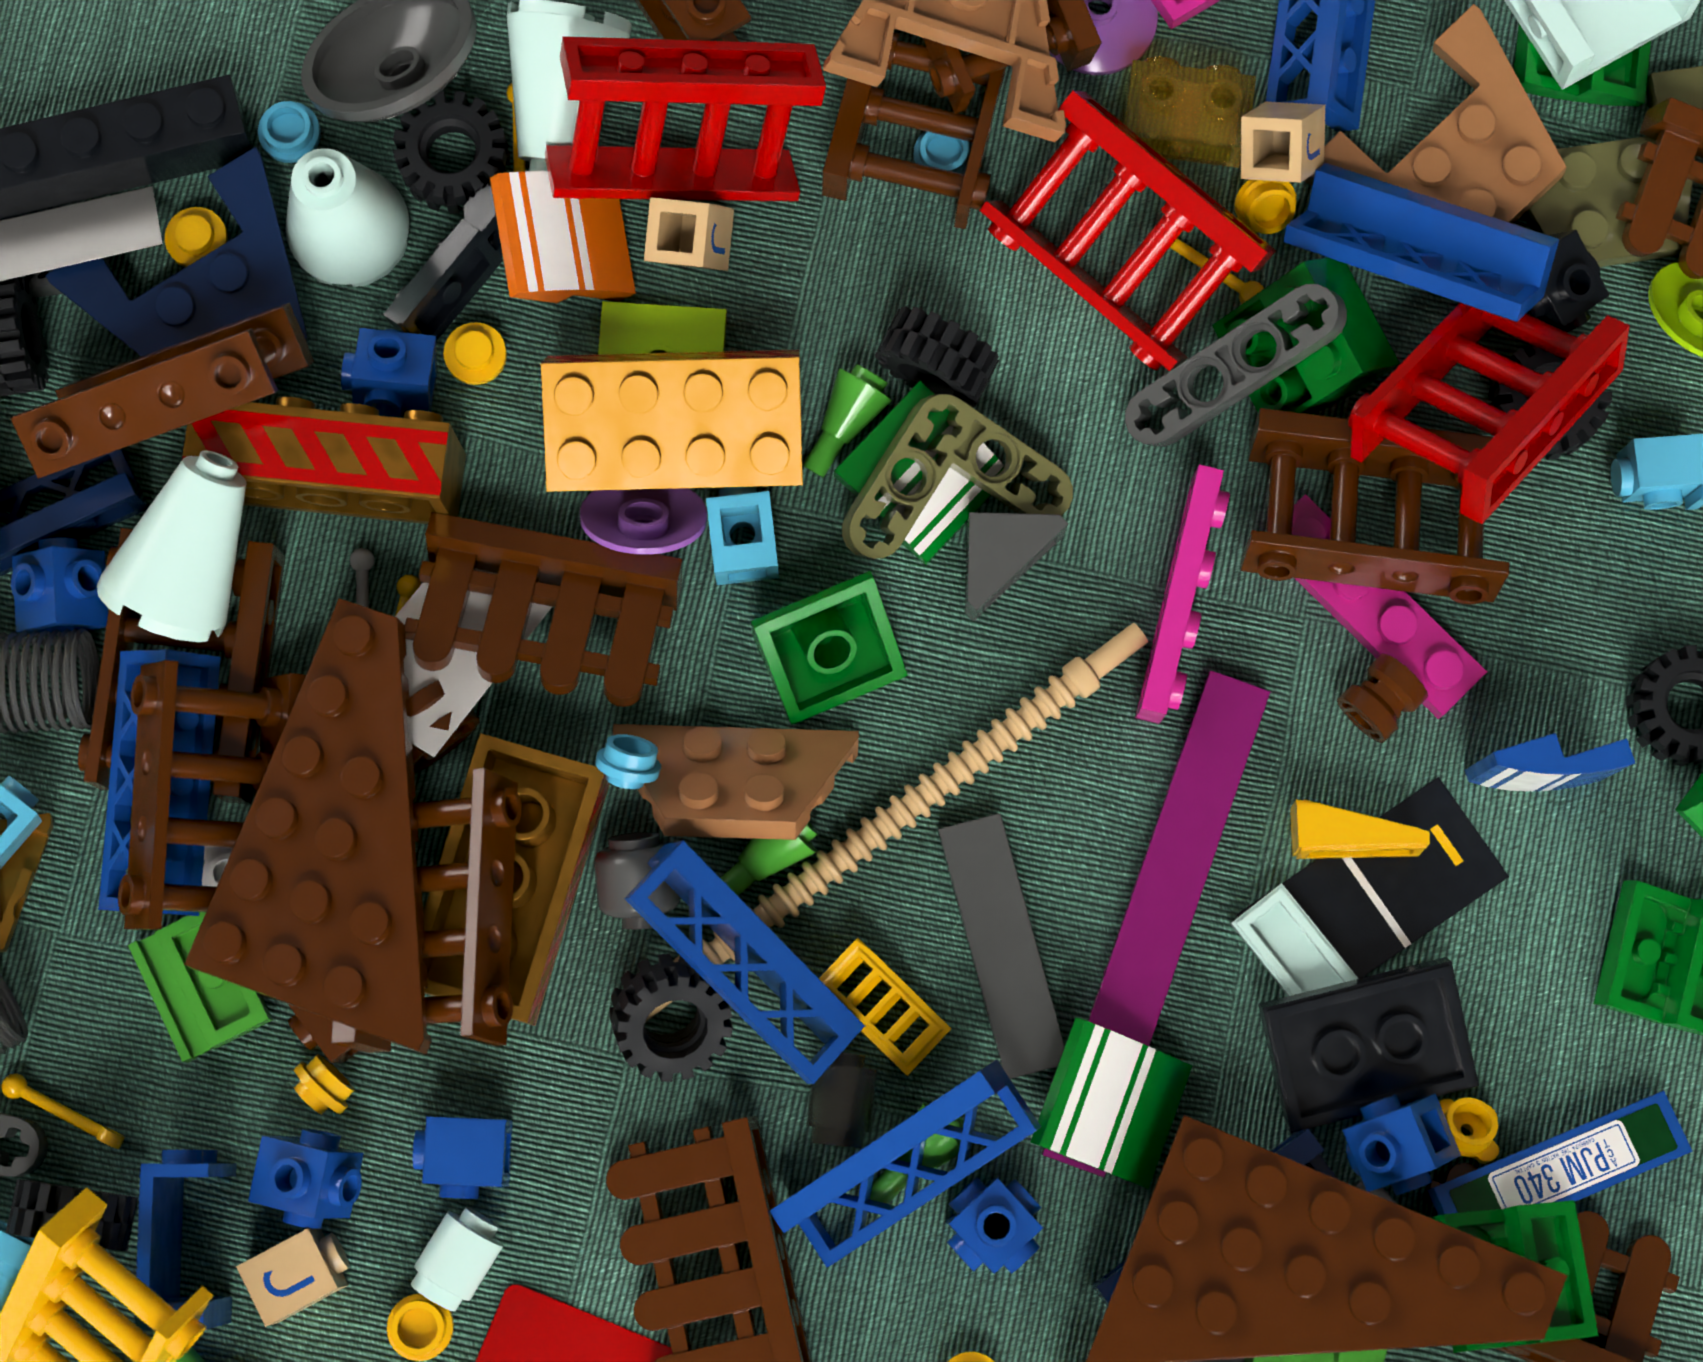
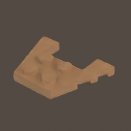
(993, 29)
(1488, 150)

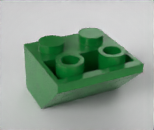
(1334, 371)

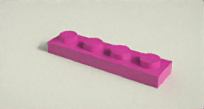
(1189, 569)
(1392, 625)

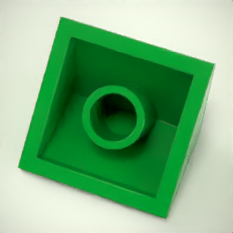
(829, 648)

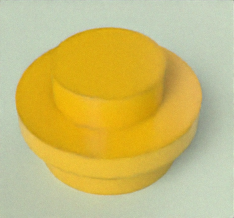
(1265, 205)
(194, 234)
(475, 353)
(322, 1085)
(419, 1328)

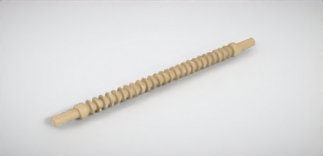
(1078, 678)

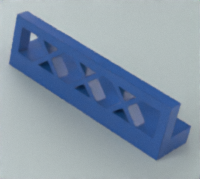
(1337, 54)
(1424, 242)
(187, 796)
(755, 949)
(884, 1153)

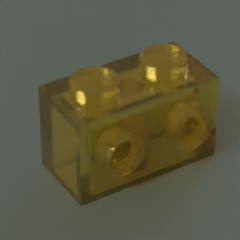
(1188, 109)

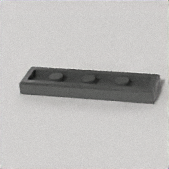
(1002, 945)

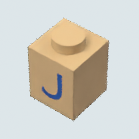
(1282, 141)
(689, 234)
(295, 1274)

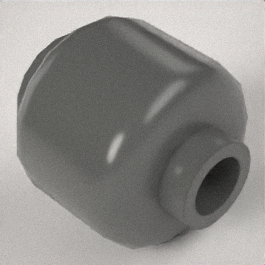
(621, 869)

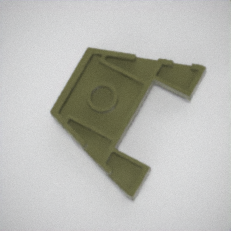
(1609, 174)

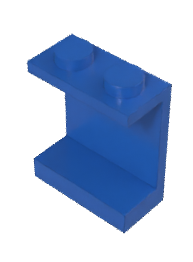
(161, 1228)

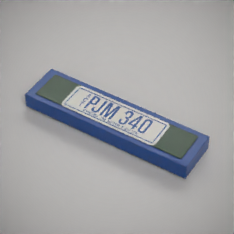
(1572, 1162)

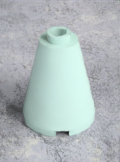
(538, 84)
(344, 220)
(182, 552)

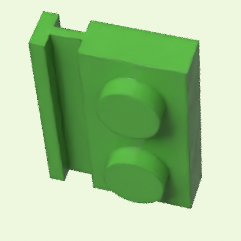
(194, 1006)

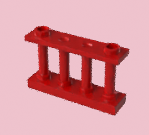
(682, 72)
(1184, 209)
(1520, 435)

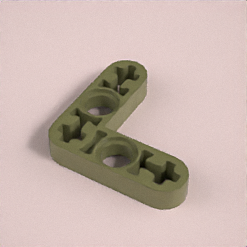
(954, 452)

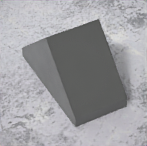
(1002, 551)

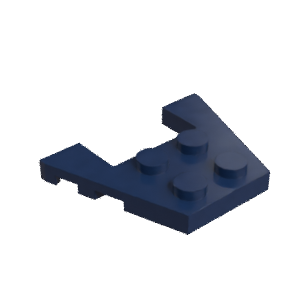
(215, 291)

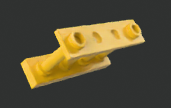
(53, 1280)

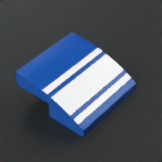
(1542, 766)

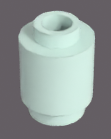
(456, 1258)

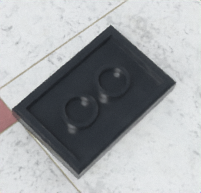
(1368, 1042)

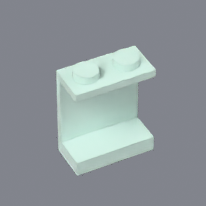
(1589, 34)

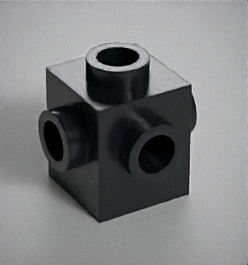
(1572, 285)

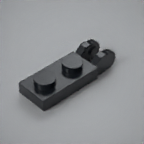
(452, 273)

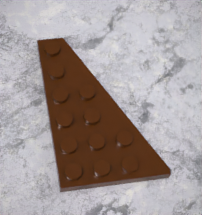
(325, 868)
(1288, 1261)

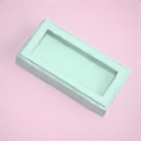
(1290, 944)

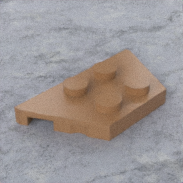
(741, 778)

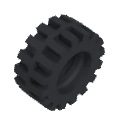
(671, 1051)

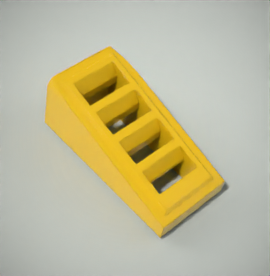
(1334, 832)
(937, 1029)

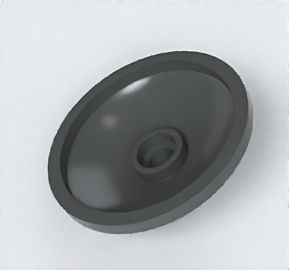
(387, 57)

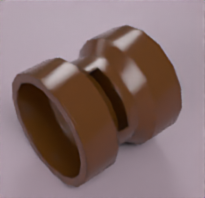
(1379, 701)

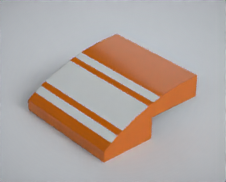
(559, 244)

